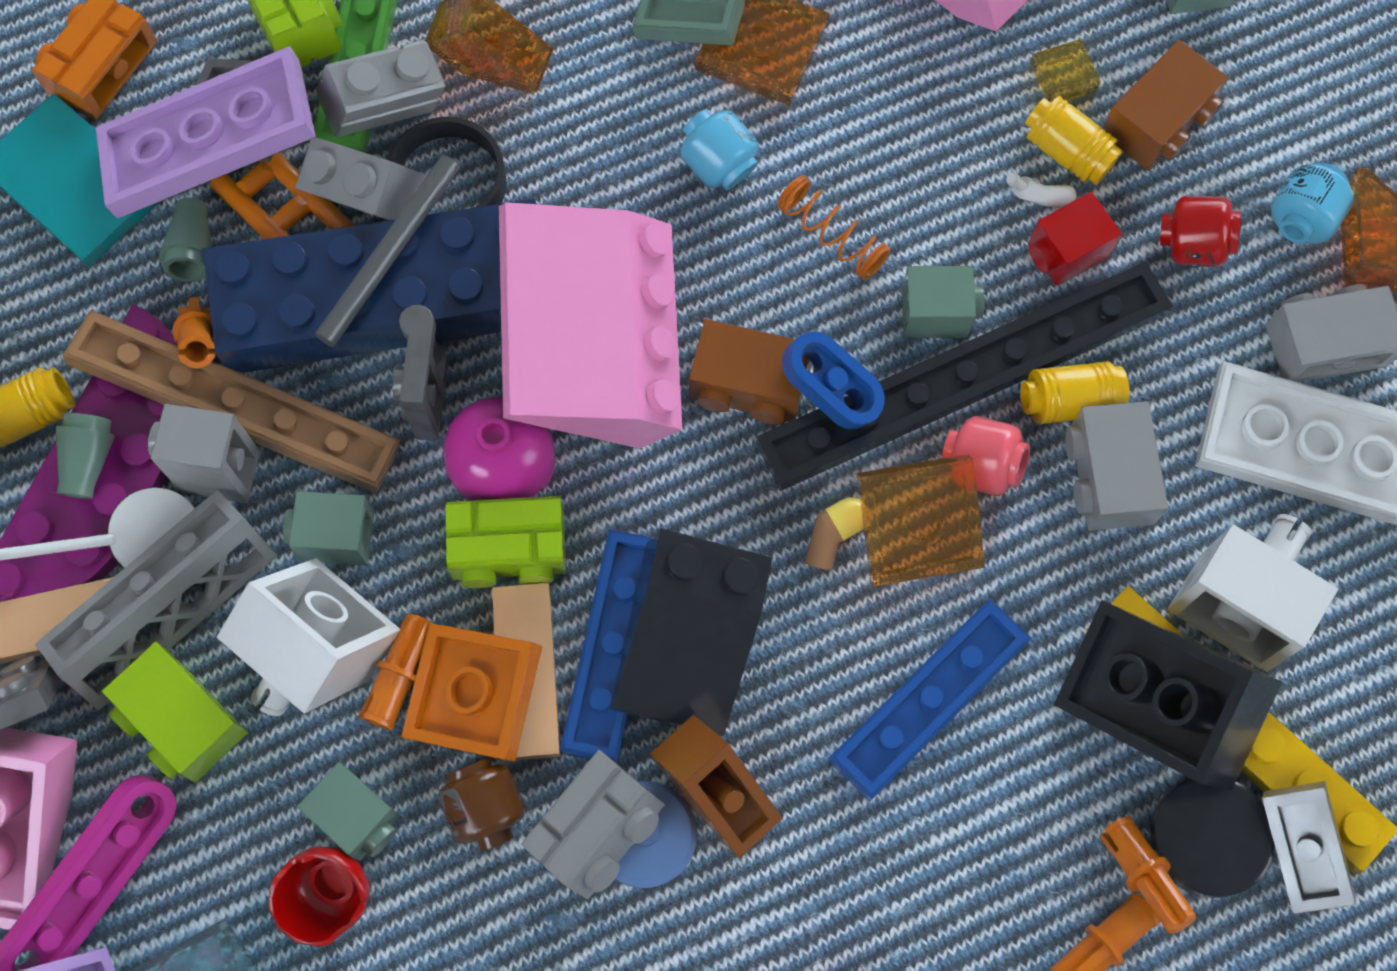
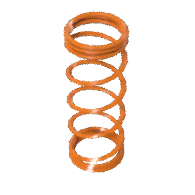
(795, 192)

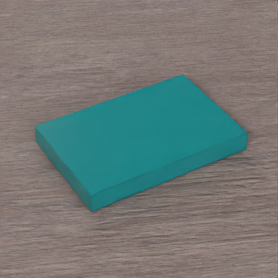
(56, 177)

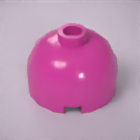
(497, 455)

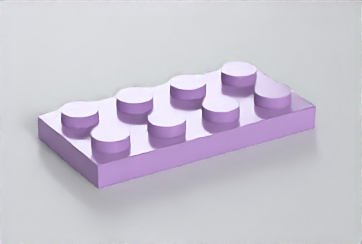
(203, 132)

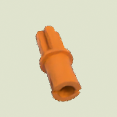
(194, 335)
(396, 674)
(1148, 874)
(1111, 938)

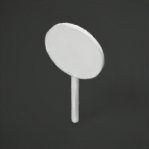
(131, 530)

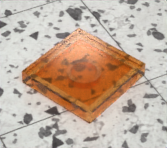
(769, 48)
(921, 520)

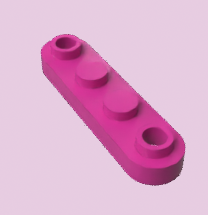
(90, 874)

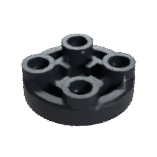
(1212, 838)

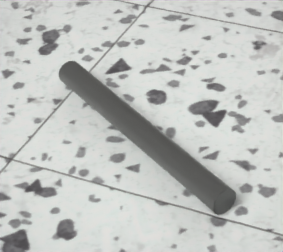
(387, 251)

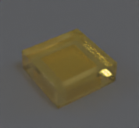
(1065, 71)

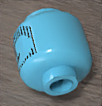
(719, 149)
(1312, 202)

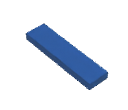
(929, 699)
(589, 720)

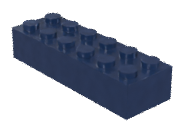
(279, 290)

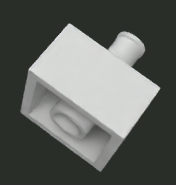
(1255, 593)
(306, 637)

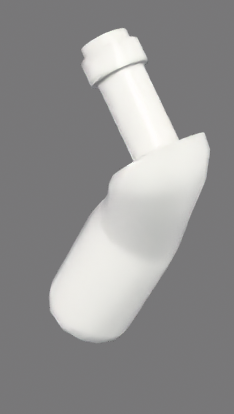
(1044, 195)

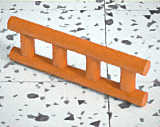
(240, 193)

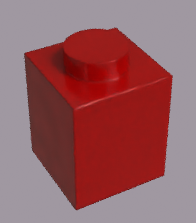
(1073, 239)

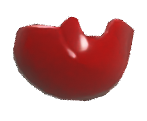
(318, 895)

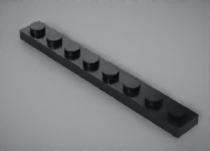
(969, 373)

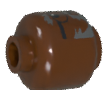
(481, 804)

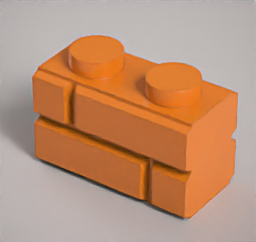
(94, 55)

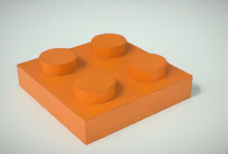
(472, 691)

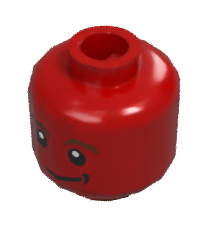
(1201, 231)

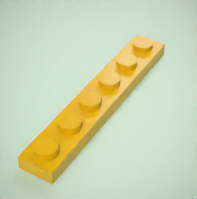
(1285, 761)

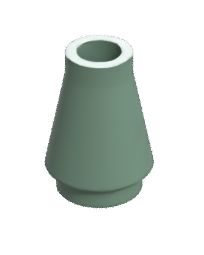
(185, 241)
(81, 453)

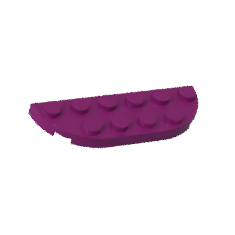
(54, 517)

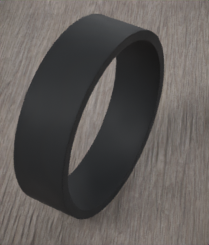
(453, 127)

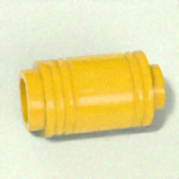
(1072, 139)
(1061, 391)
(32, 403)

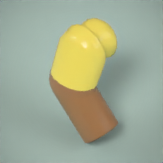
(831, 528)

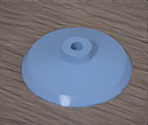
(668, 847)

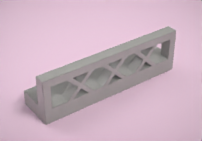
(152, 592)

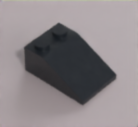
(690, 630)
(1167, 696)

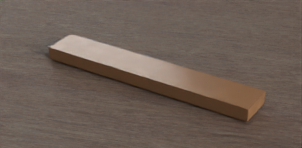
(265, 412)

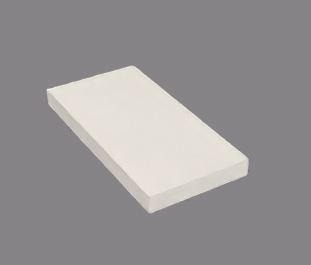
(1302, 441)

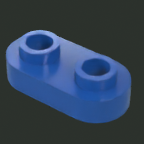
(832, 377)

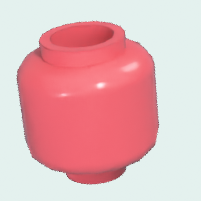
(996, 450)

